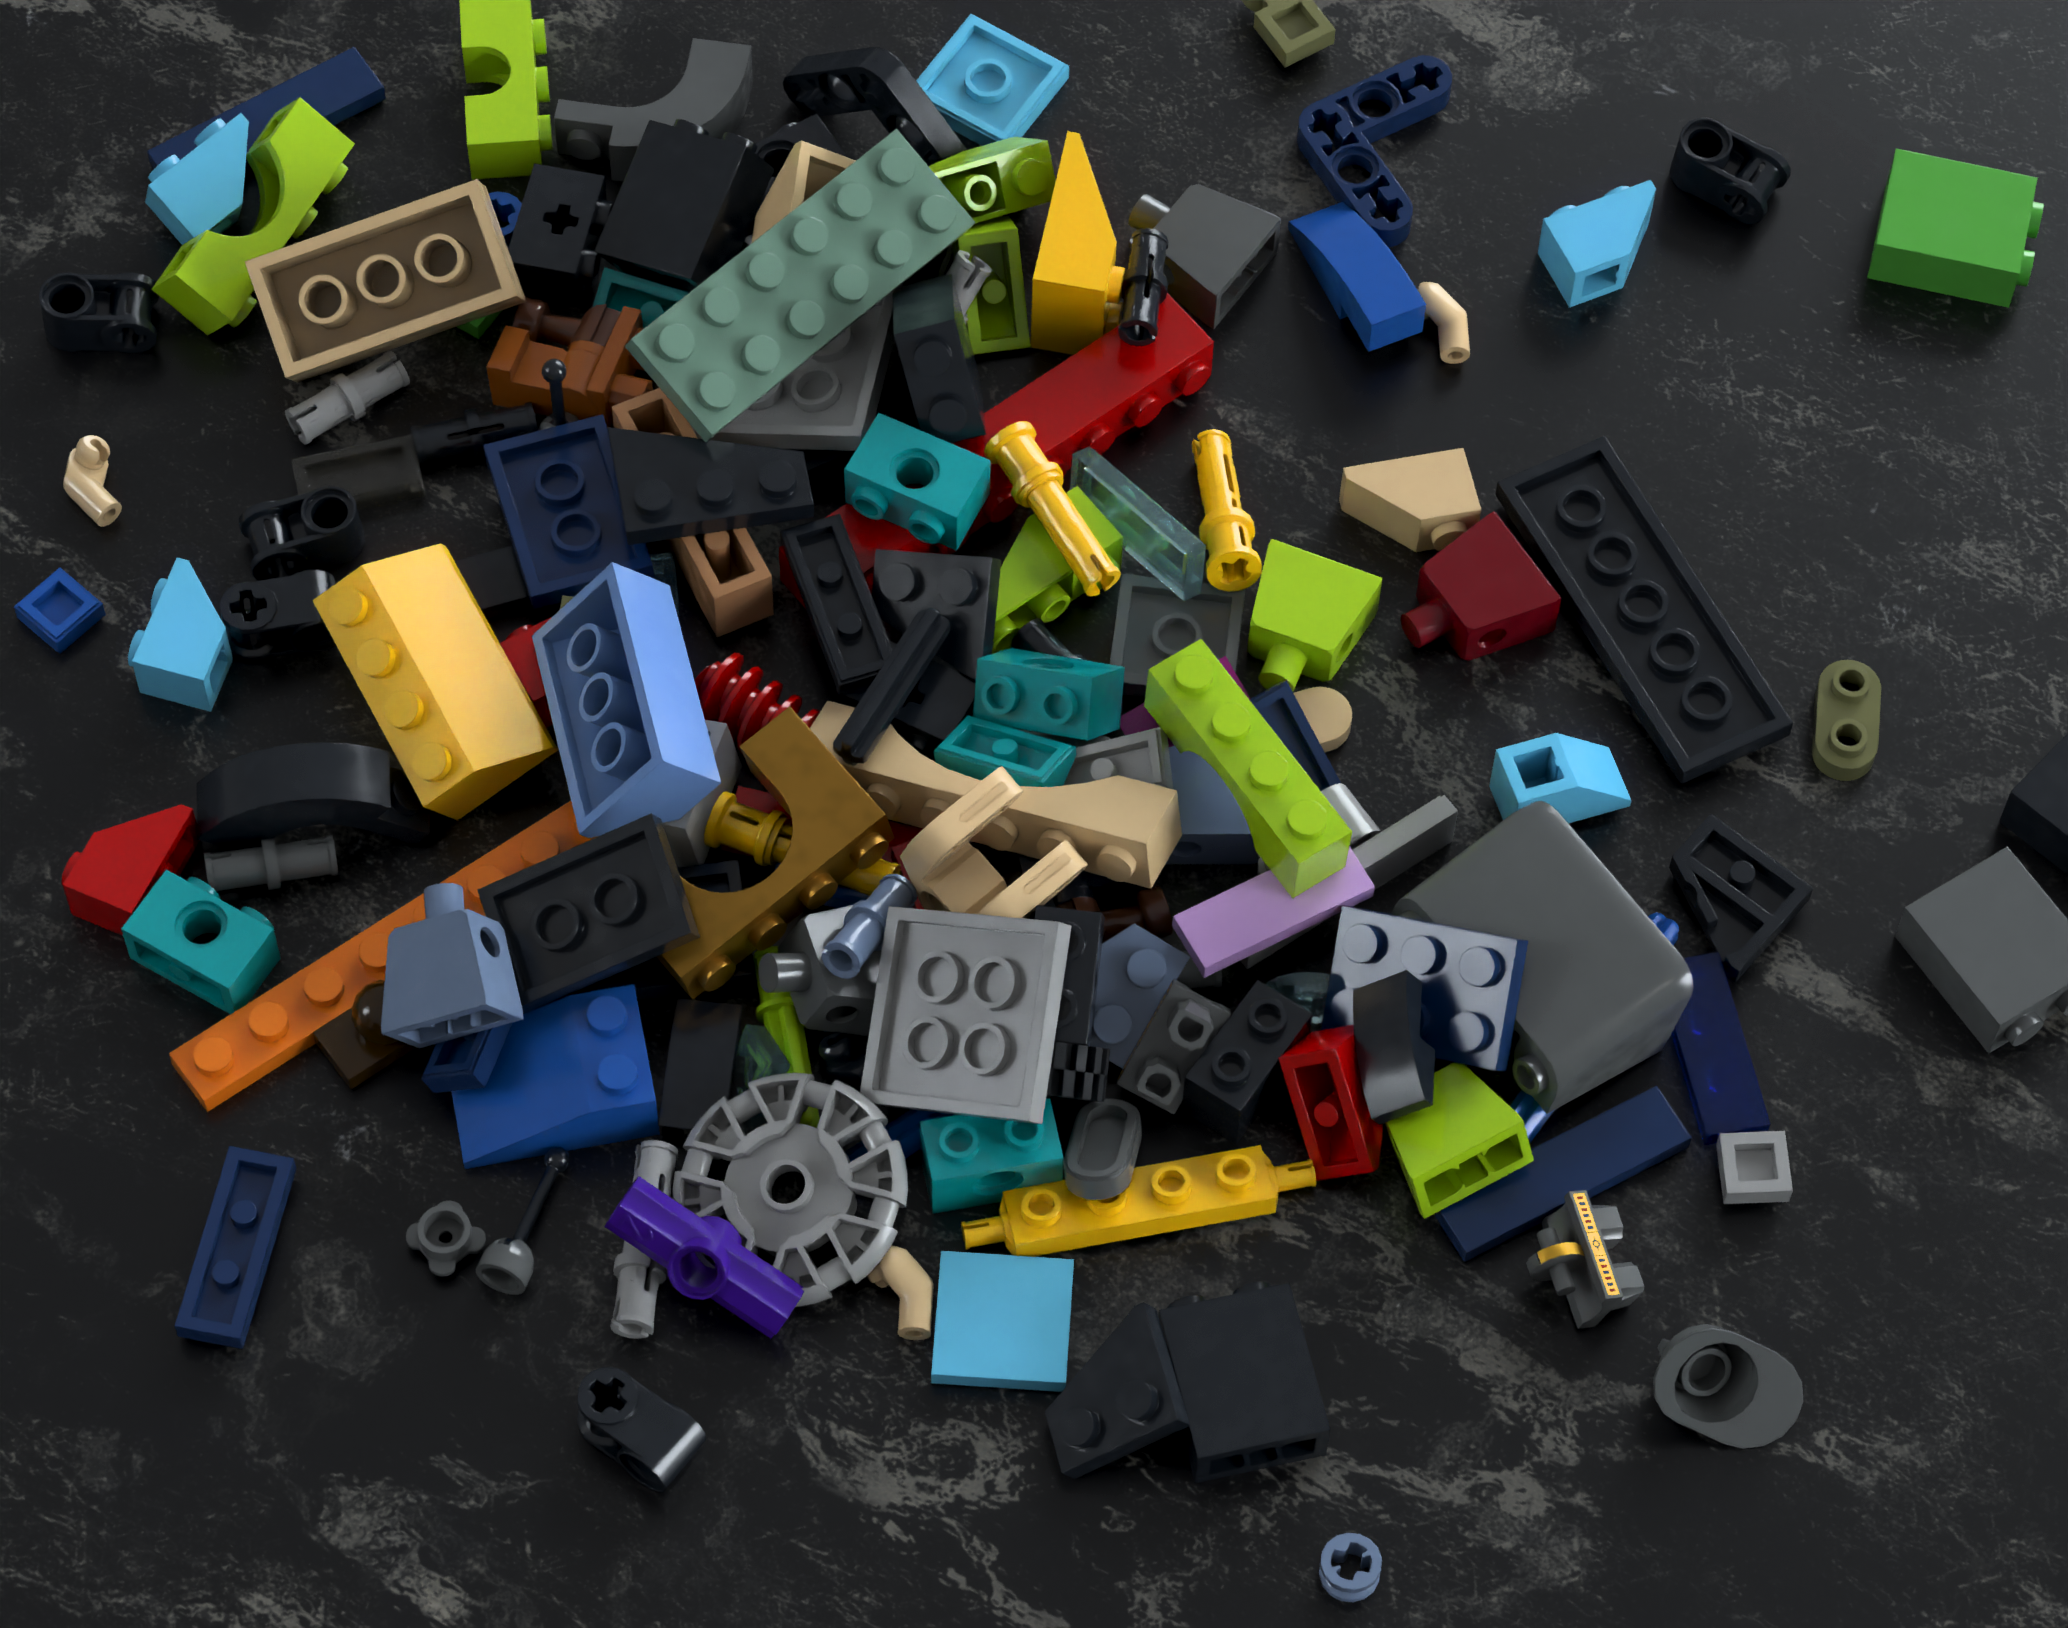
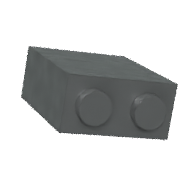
(1992, 949)

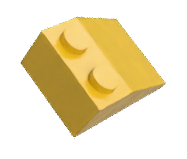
(1075, 271)

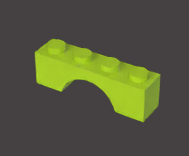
(293, 164)
(1285, 810)

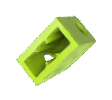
(1308, 614)
(1458, 1141)

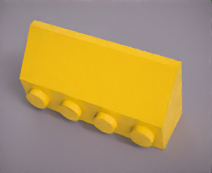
(435, 678)

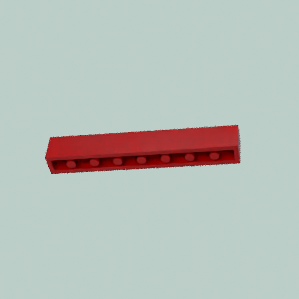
(1071, 408)

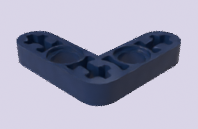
(1357, 131)

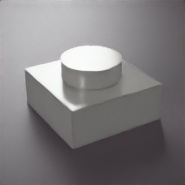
(1754, 1167)

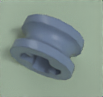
(1363, 1582)

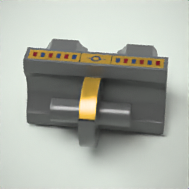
(1172, 1045)
(1578, 1260)

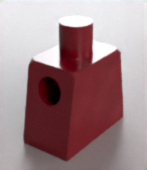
(1482, 594)

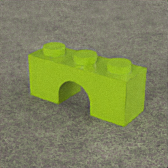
(504, 126)

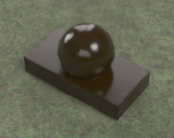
(355, 1038)

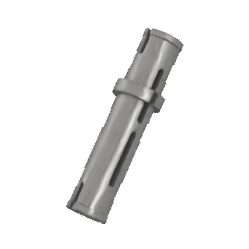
(636, 1272)

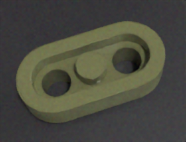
(1846, 715)

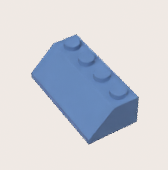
(624, 703)

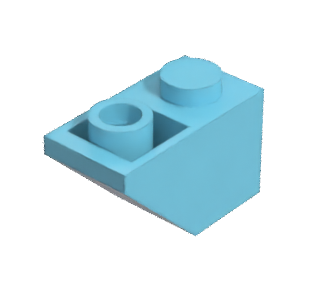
(205, 185)
(1596, 243)
(185, 644)
(1562, 771)

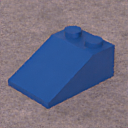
(562, 1080)

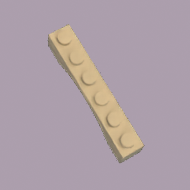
(1114, 823)

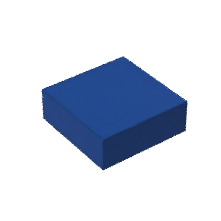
(59, 610)

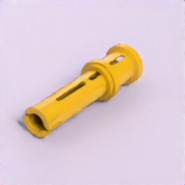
(1039, 486)
(1226, 526)
(769, 838)

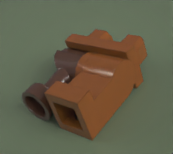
(596, 360)

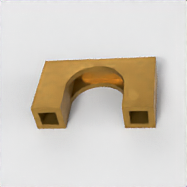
(832, 836)

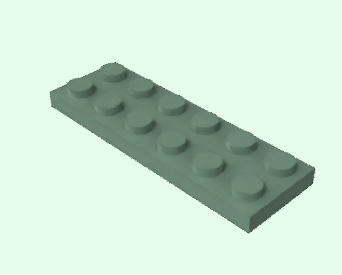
(799, 285)

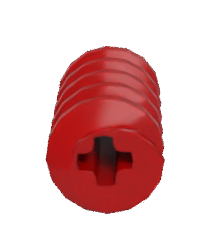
(739, 702)

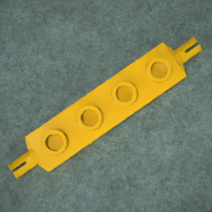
(1157, 1201)

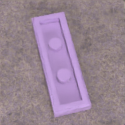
(1263, 914)

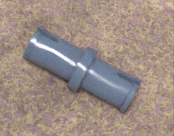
(866, 926)

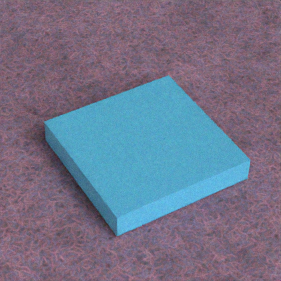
(991, 82)
(1002, 1321)

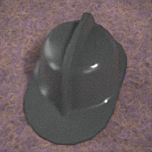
(1727, 1386)

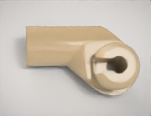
(1450, 320)
(86, 479)
(913, 1287)

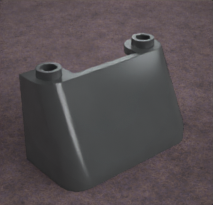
(1596, 970)

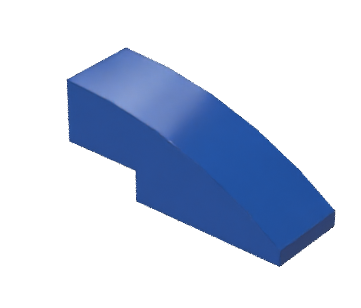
(1359, 275)

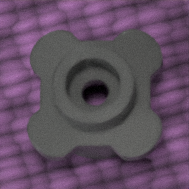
(445, 1219)

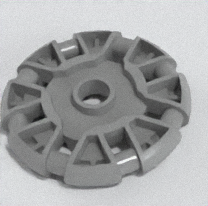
(831, 1181)

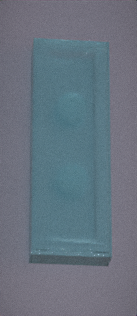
(1147, 529)

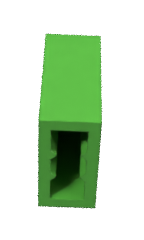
(1955, 228)

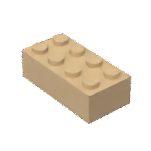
(385, 281)

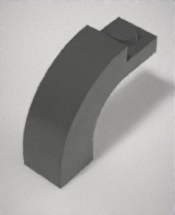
(709, 95)

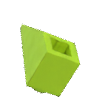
(999, 177)
(1038, 579)

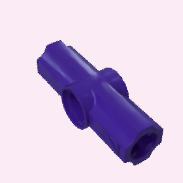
(674, 1234)

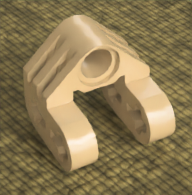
(959, 878)

